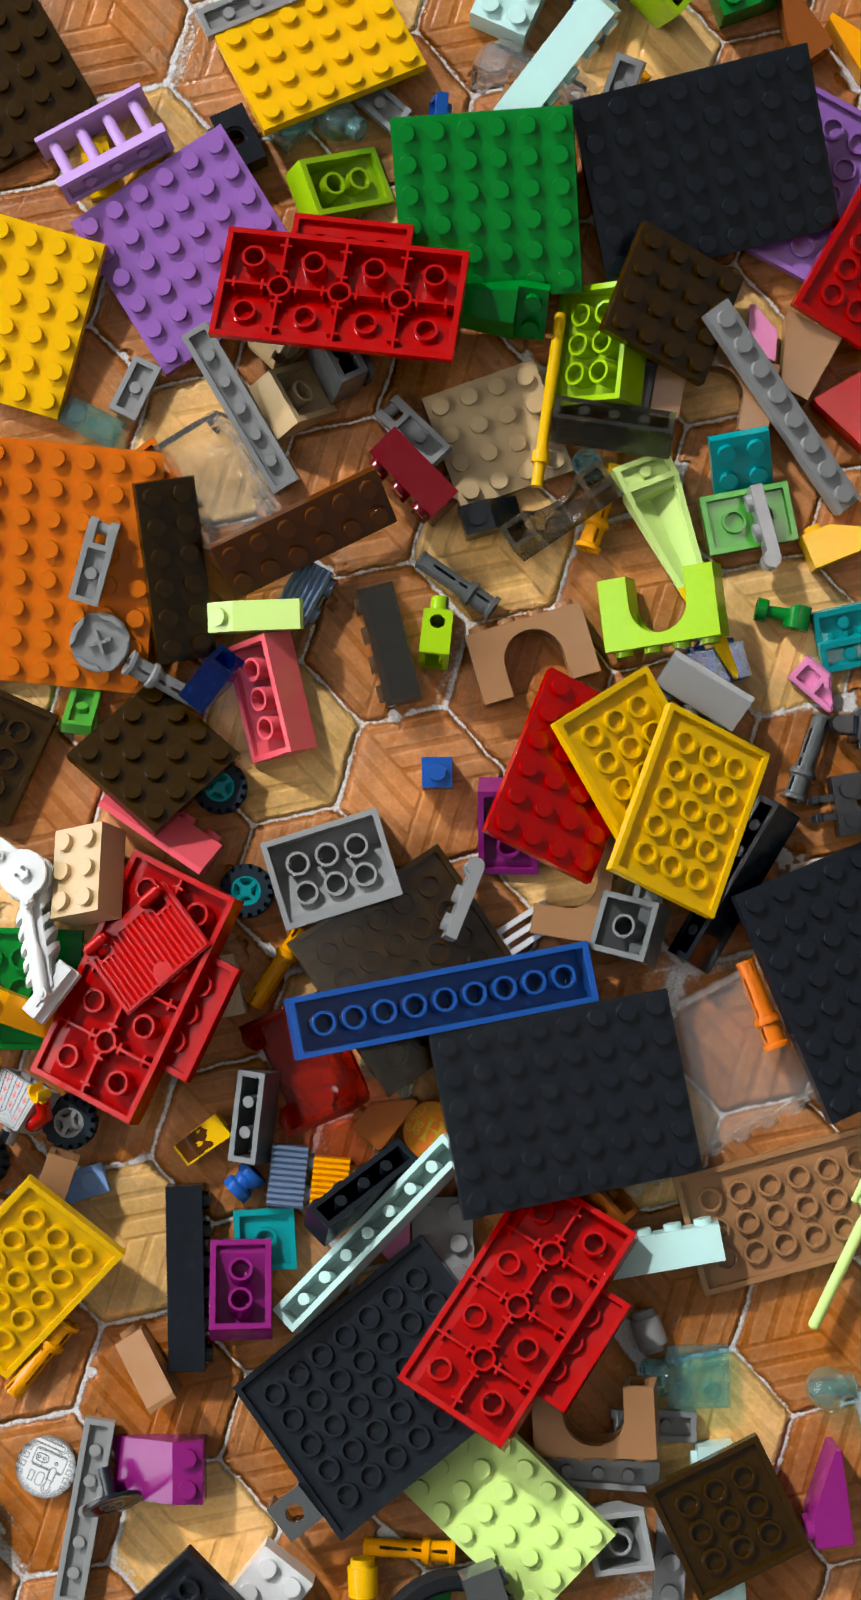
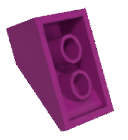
(498, 856)
(240, 1289)
(163, 1467)
(827, 1502)

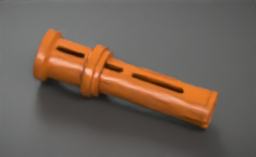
(766, 1019)

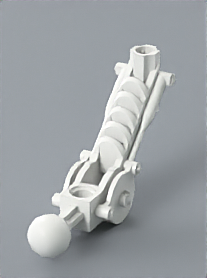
(29, 880)

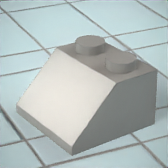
(631, 1547)

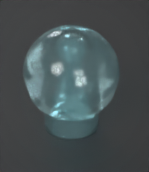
(342, 123)
(830, 1387)

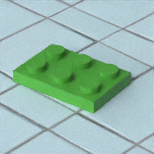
(729, 525)

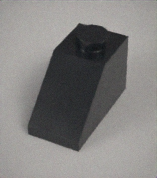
(487, 515)

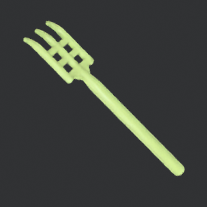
(839, 1270)

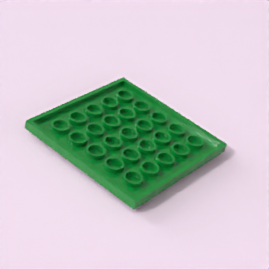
(495, 189)

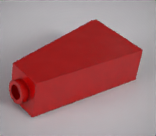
(842, 410)

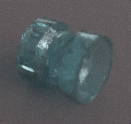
(584, 459)

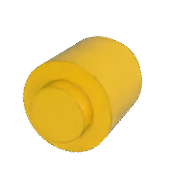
(363, 1578)

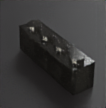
(612, 427)
(389, 645)

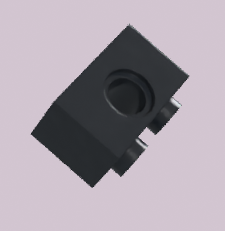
(238, 125)

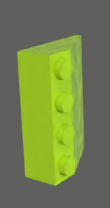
(592, 362)

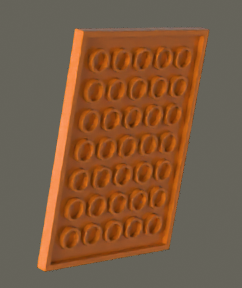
(44, 516)

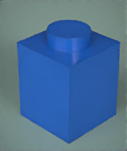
(436, 773)

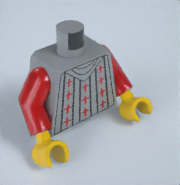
(24, 1104)

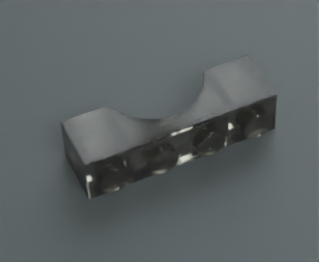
(537, 529)

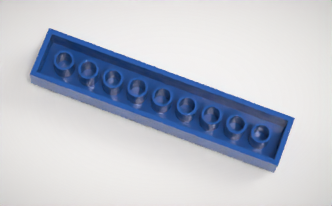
(440, 1000)

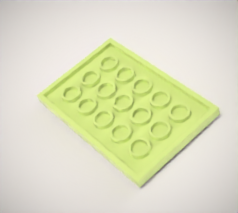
(515, 1512)

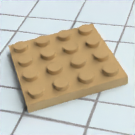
(493, 433)

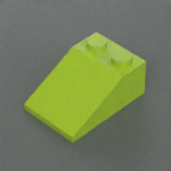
(340, 184)

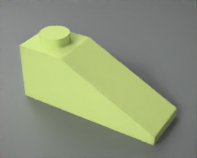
(255, 616)

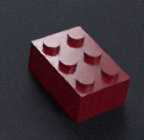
(413, 477)

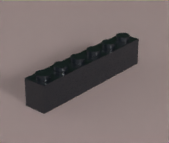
(765, 835)
(187, 1277)

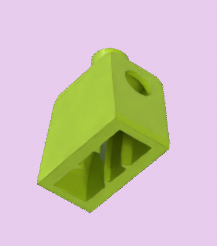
(436, 642)

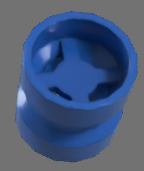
(246, 1179)

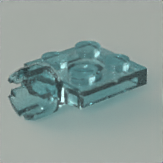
(692, 1375)

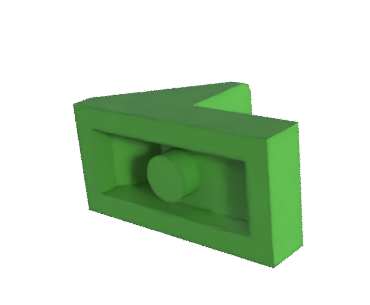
(82, 711)

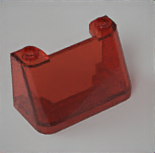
(312, 1087)

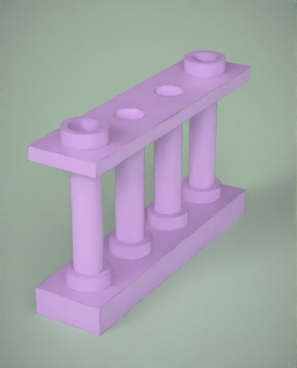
(114, 163)

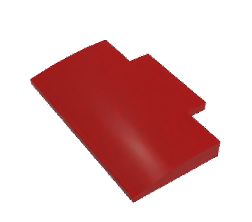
(341, 289)
(120, 1057)
(525, 1318)

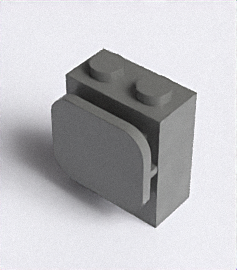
(341, 372)

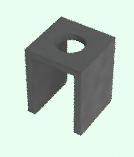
(278, 1510)

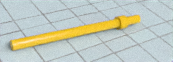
(541, 455)

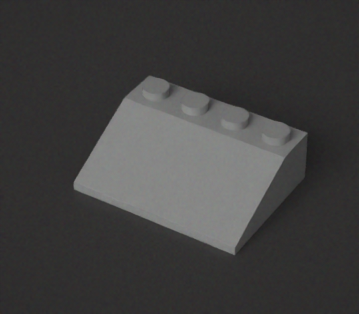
(331, 869)

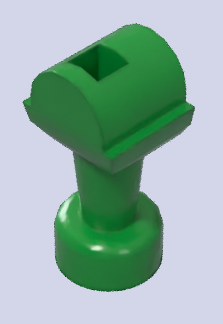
(793, 618)

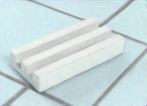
(523, 930)

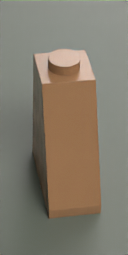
(804, 354)
(147, 1367)

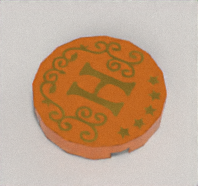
(423, 1126)

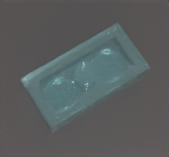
(91, 422)

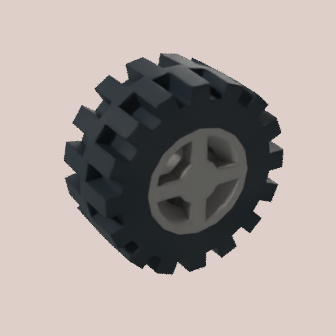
(64, 1131)

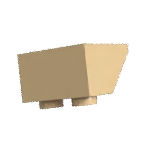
(291, 399)

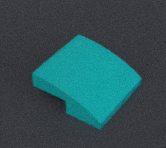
(838, 636)

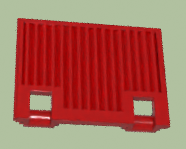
(146, 948)

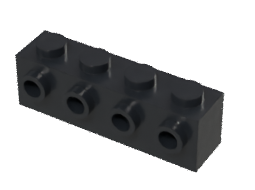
(357, 1193)

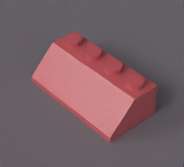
(272, 697)
(179, 839)

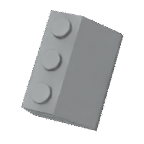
(703, 692)

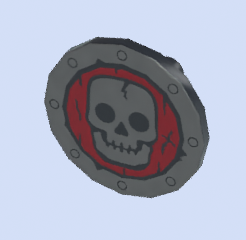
(113, 1500)

